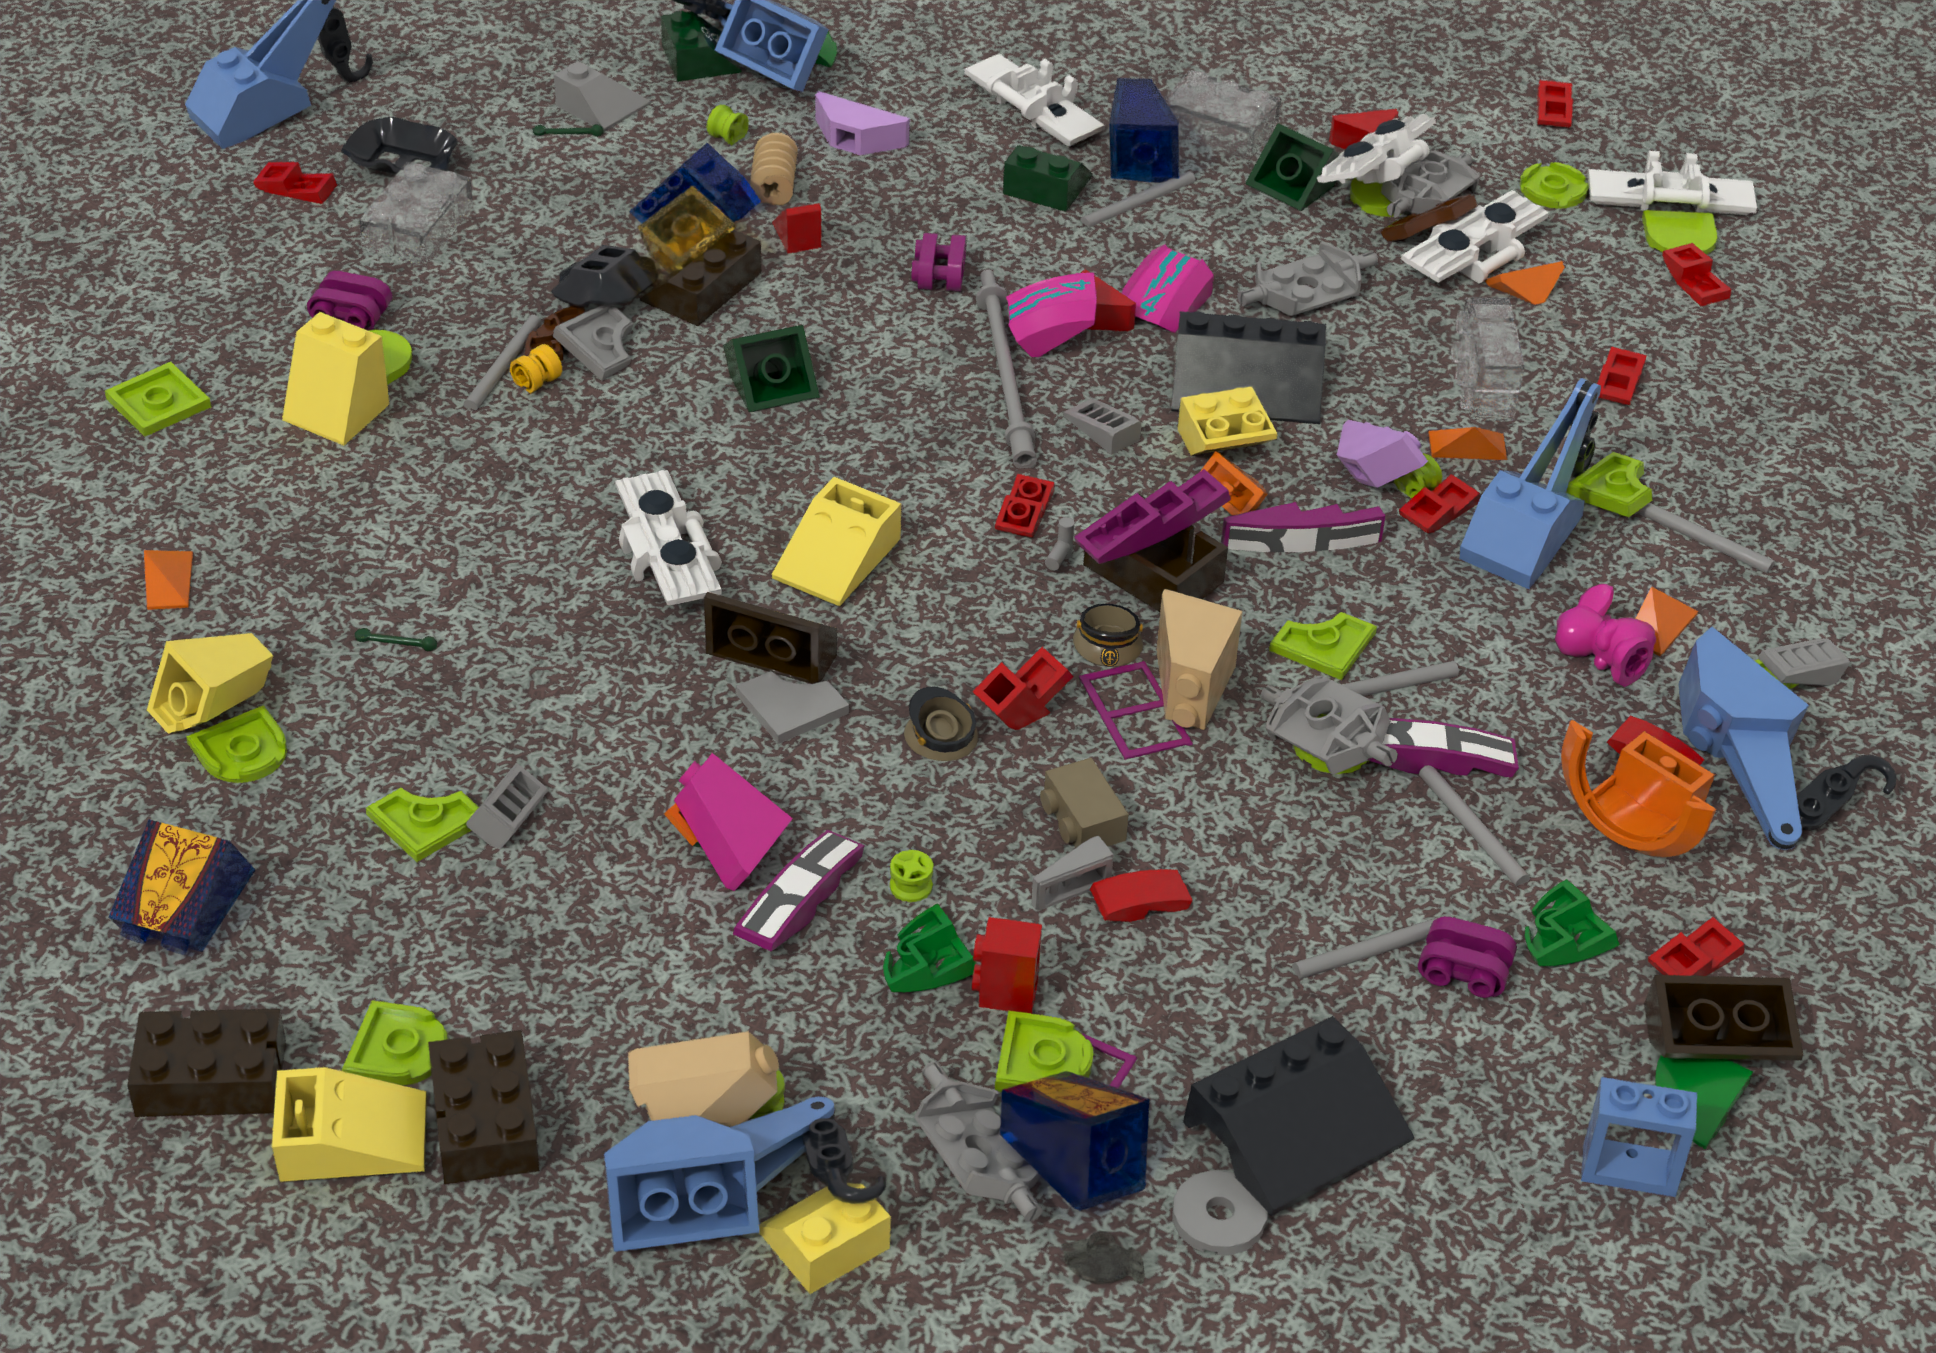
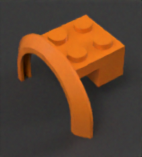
(1650, 800)

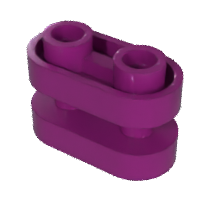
(926, 255)
(351, 298)
(1467, 954)

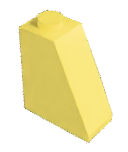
(206, 678)

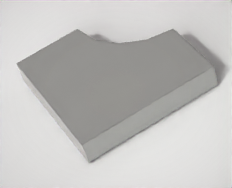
(597, 339)
(789, 707)

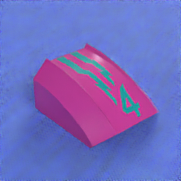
(1168, 284)
(1052, 311)

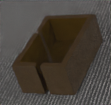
(1167, 567)
(206, 1062)
(483, 1107)

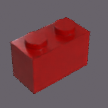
(1008, 965)

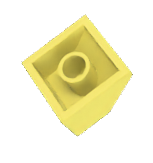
(827, 1237)

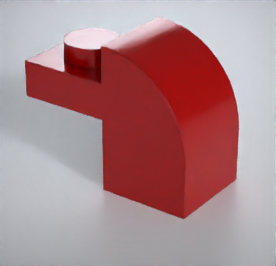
(1022, 696)

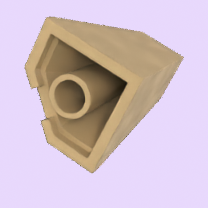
(705, 1077)

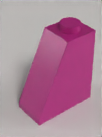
(729, 818)

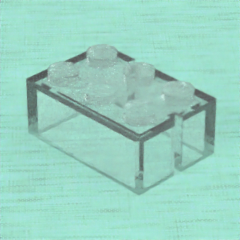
(1223, 115)
(422, 210)
(1488, 359)

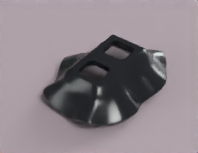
(402, 138)
(620, 281)

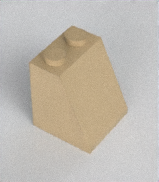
(1195, 656)

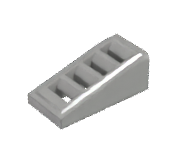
(1114, 435)
(1806, 662)
(505, 803)
(1072, 874)

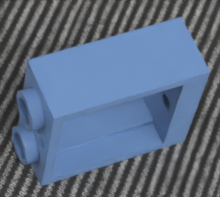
(1650, 1167)

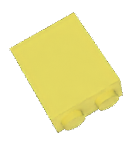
(335, 379)

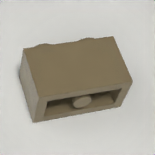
(1084, 804)

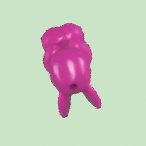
(1616, 643)

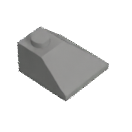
(595, 96)

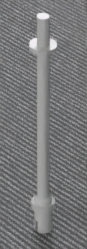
(1019, 433)

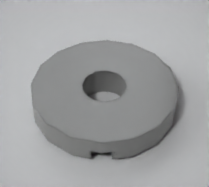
(1212, 1234)

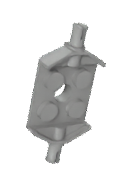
(1430, 183)
(1331, 272)
(1343, 737)
(968, 1138)

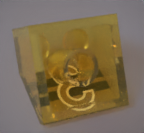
(684, 230)

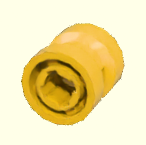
(536, 368)

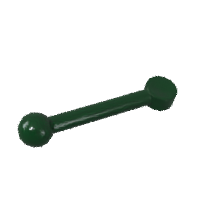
(596, 130)
(428, 643)

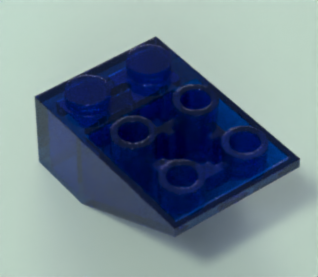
(710, 176)

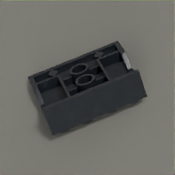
(1269, 354)
(1300, 1114)

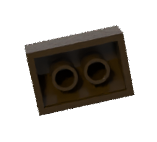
(708, 279)
(768, 639)
(1723, 1018)

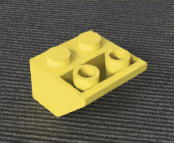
(1224, 421)

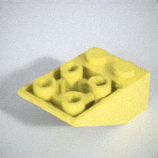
(839, 541)
(345, 1125)

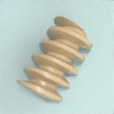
(774, 168)

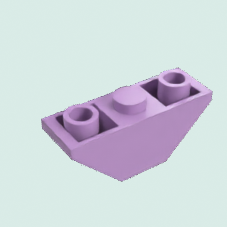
(859, 126)
(1378, 453)

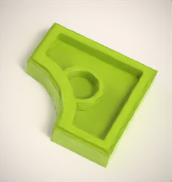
(1613, 485)
(1325, 646)
(422, 823)

